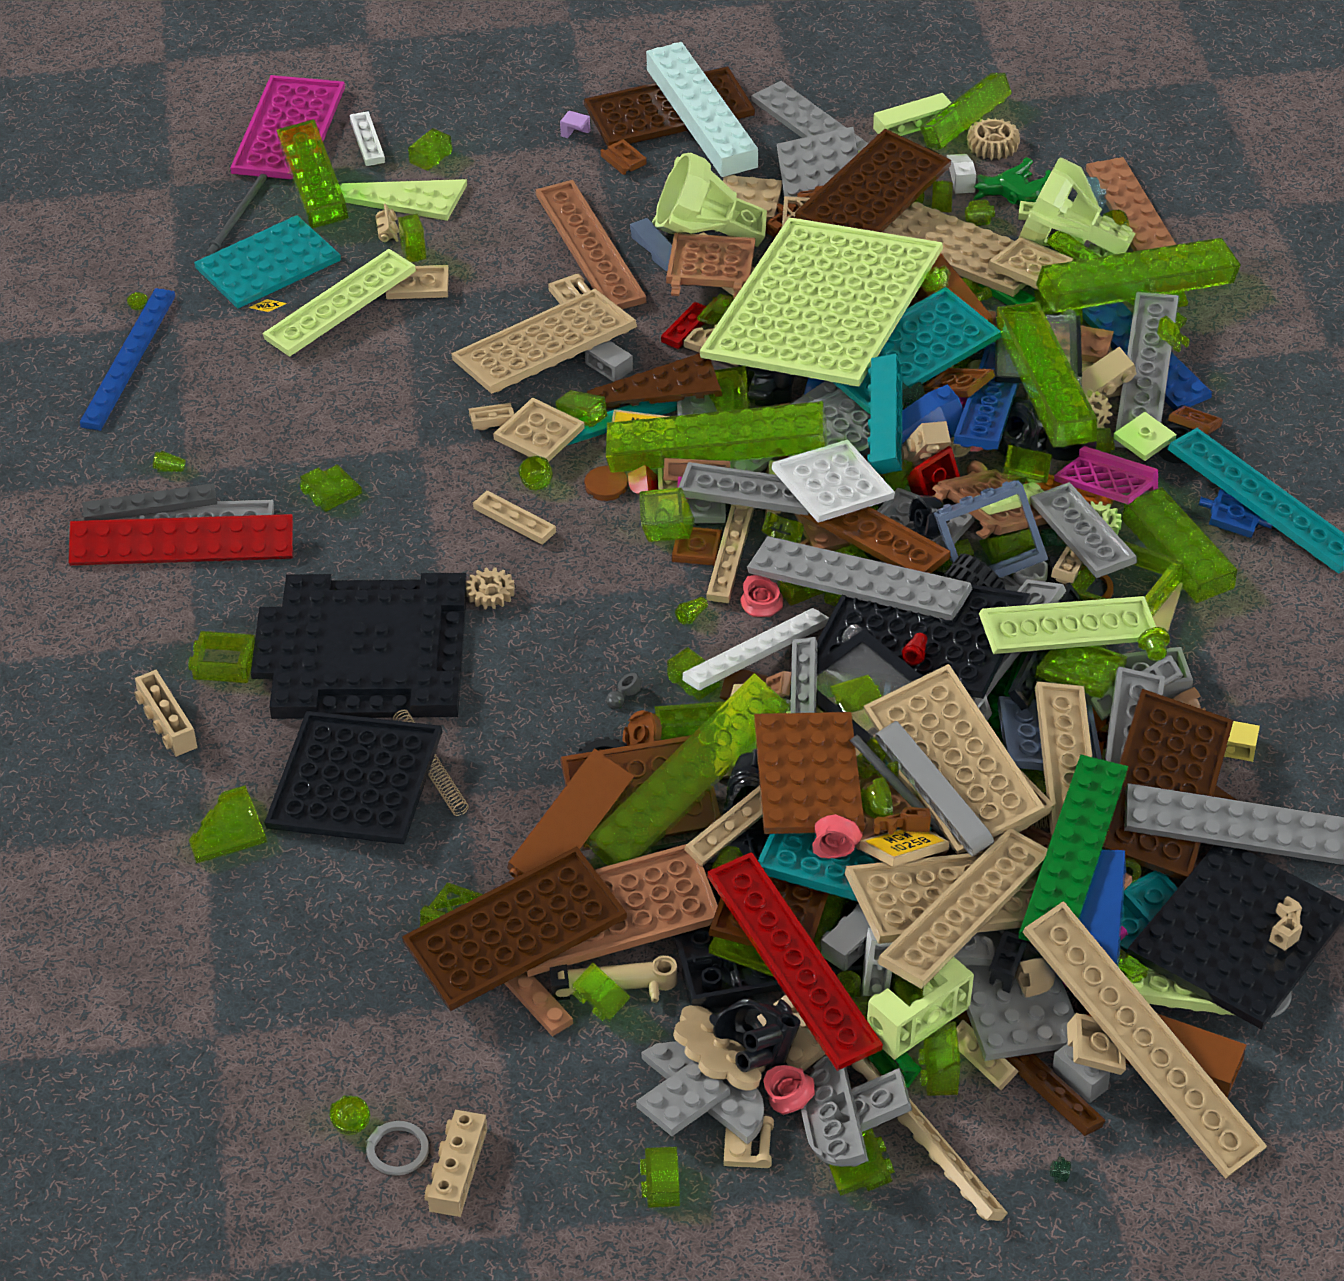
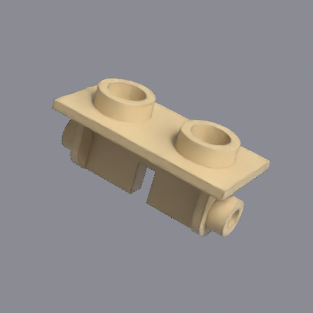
(386, 224)

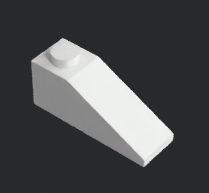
(962, 173)
(875, 977)

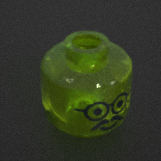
(979, 212)

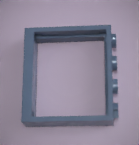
(986, 498)

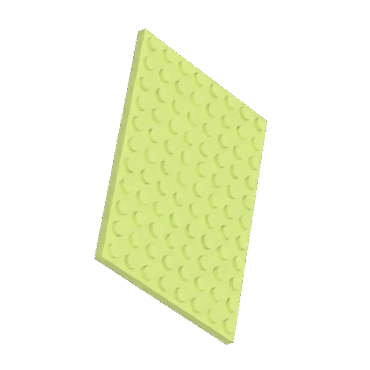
(822, 301)

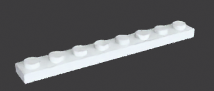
(755, 649)

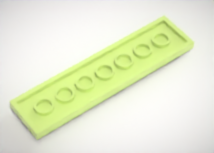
(339, 302)
(1066, 624)

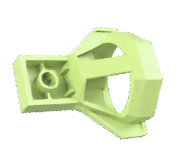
(701, 201)
(1081, 217)

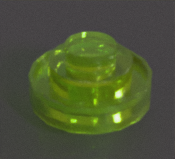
(936, 279)

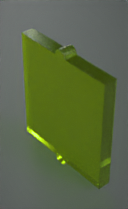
(855, 693)

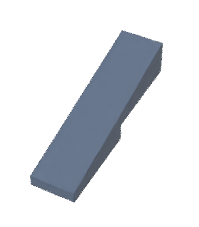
(652, 240)

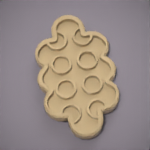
(713, 1054)

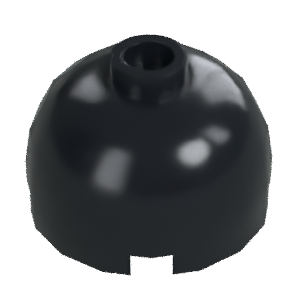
(922, 514)

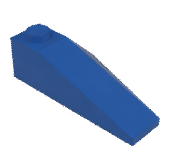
(935, 406)

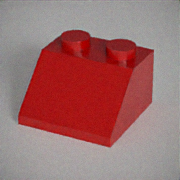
(930, 472)

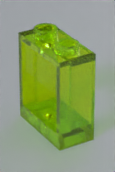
(222, 671)

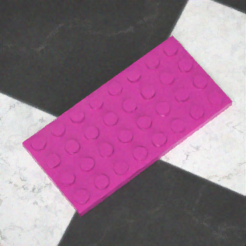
(284, 104)

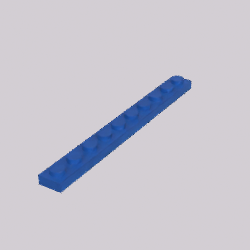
(127, 359)

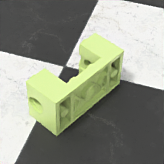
(905, 1026)

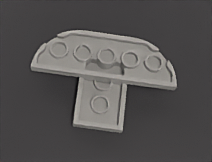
(690, 1094)
(841, 1114)

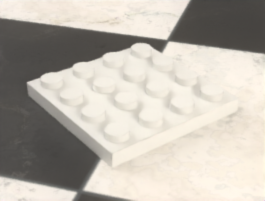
(833, 480)

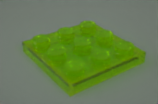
(1082, 666)

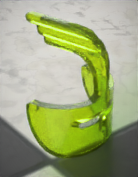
(793, 527)
(871, 770)

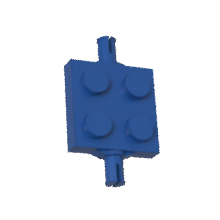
(1232, 515)

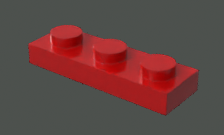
(683, 326)

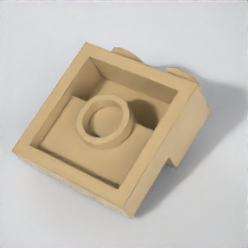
(1093, 1046)

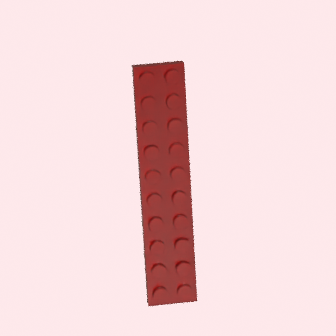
(181, 539)
(795, 961)

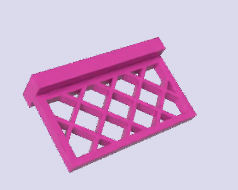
(1111, 467)

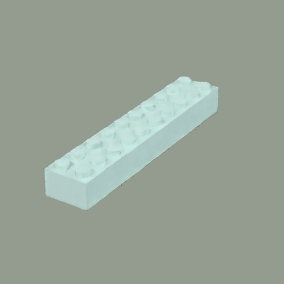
(702, 109)

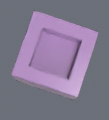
(574, 121)

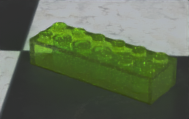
(312, 174)
(1170, 531)

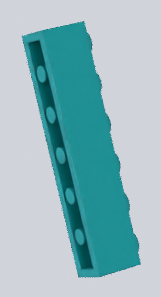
(886, 414)

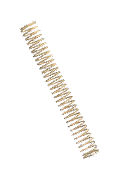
(441, 772)

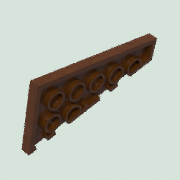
(663, 384)

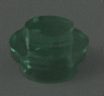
(1060, 1169)

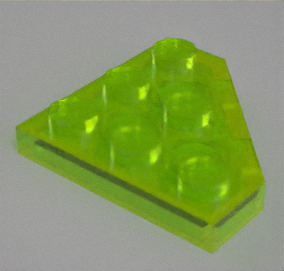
(228, 827)

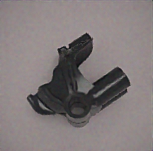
(769, 386)
(1026, 434)
(742, 782)
(763, 1045)

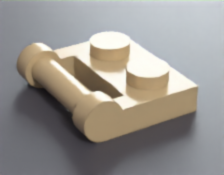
(564, 288)
(738, 1153)

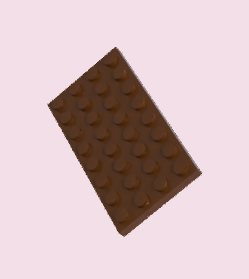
(647, 114)
(876, 184)
(1174, 750)
(514, 928)

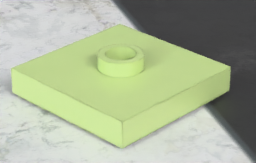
(1144, 436)

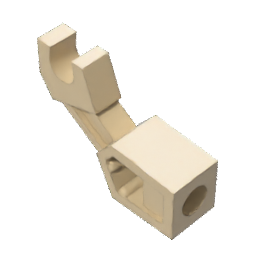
(1288, 929)

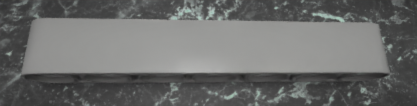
(934, 788)

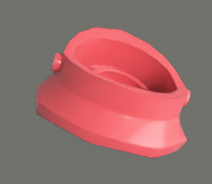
(761, 597)
(835, 837)
(788, 1088)

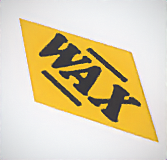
(267, 305)

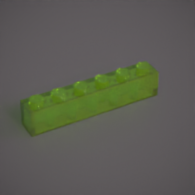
(966, 110)

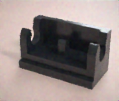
(1007, 959)

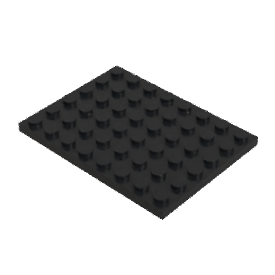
(955, 642)
(1219, 931)

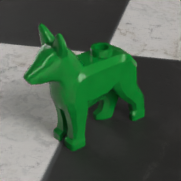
(1012, 184)

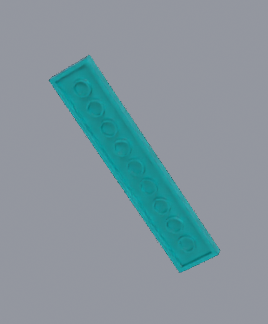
(1262, 497)

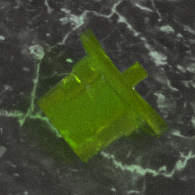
(1154, 642)

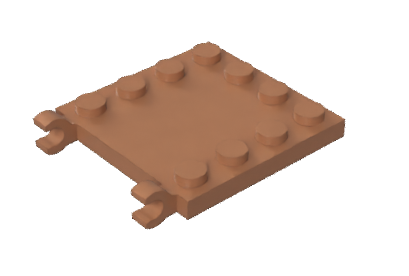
(710, 261)
(972, 485)

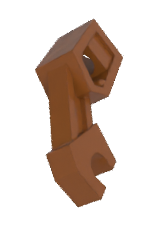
(774, 225)
(909, 820)

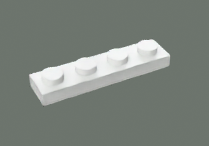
(367, 138)

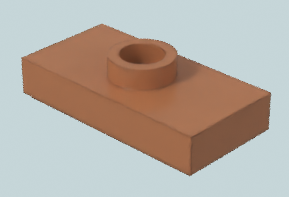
(780, 683)

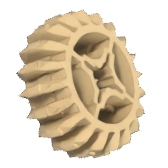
(993, 138)

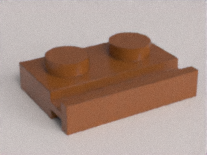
(623, 157)

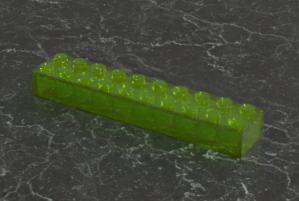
(1149, 271)
(1047, 375)
(717, 436)
(685, 775)

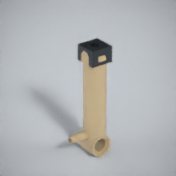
(655, 975)

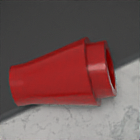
(915, 649)

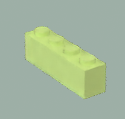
(909, 116)

